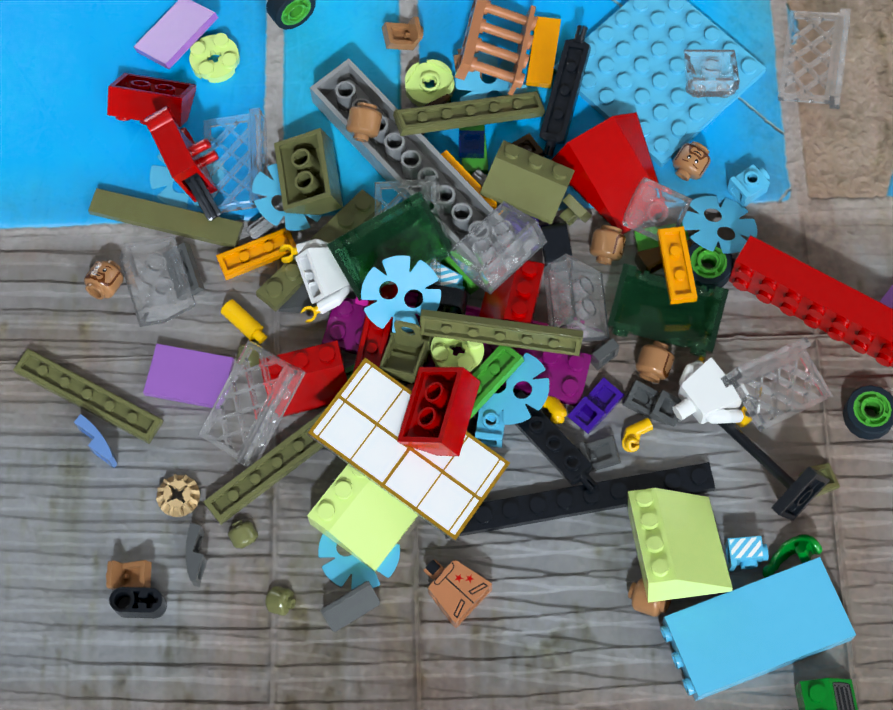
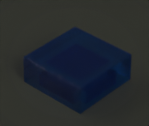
(471, 144)

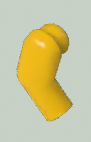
(556, 409)
(633, 432)

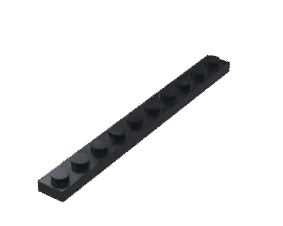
(579, 501)

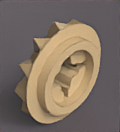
(175, 507)

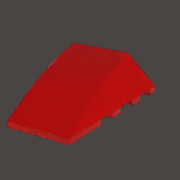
(609, 165)

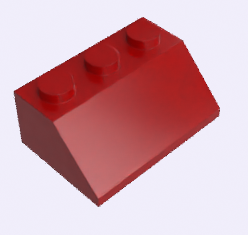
(140, 96)
(517, 296)
(323, 376)
(439, 410)

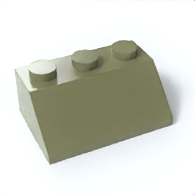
(308, 174)
(527, 182)

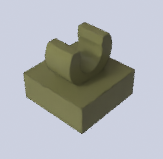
(574, 211)

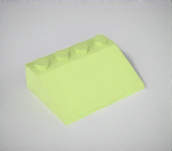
(361, 517)
(677, 544)

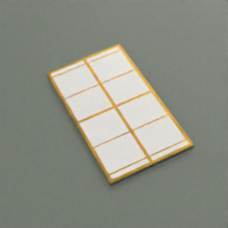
(364, 432)

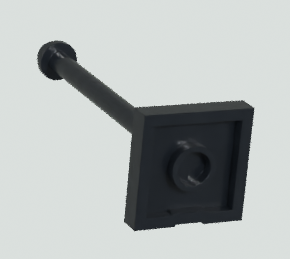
(798, 492)

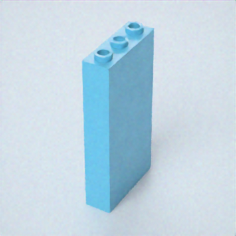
(756, 629)

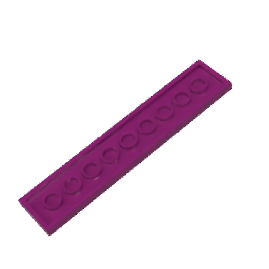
(565, 372)

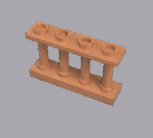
(473, 43)

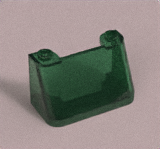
(405, 229)
(645, 311)

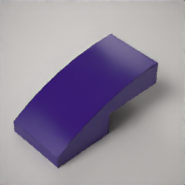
(596, 405)

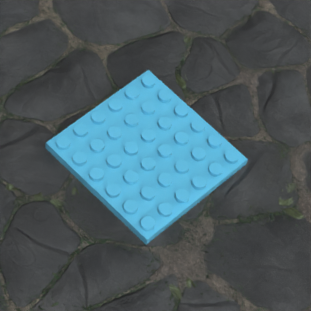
(641, 69)

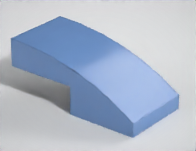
(98, 444)

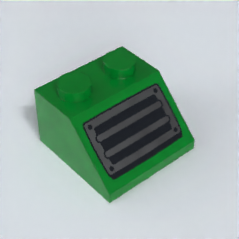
(826, 694)

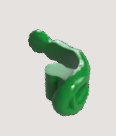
(802, 544)

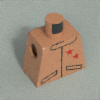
(456, 589)

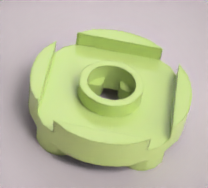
(214, 45)
(425, 72)
(443, 354)

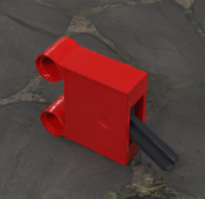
(184, 159)

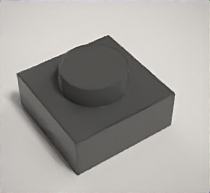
(604, 353)

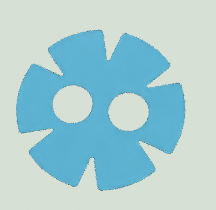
(481, 89)
(161, 177)
(266, 186)
(708, 236)
(398, 272)
(514, 408)
(342, 566)

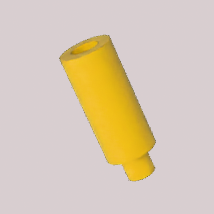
(243, 321)

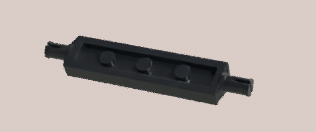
(565, 91)
(555, 446)

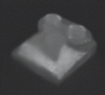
(711, 73)
(655, 208)

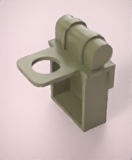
(405, 352)

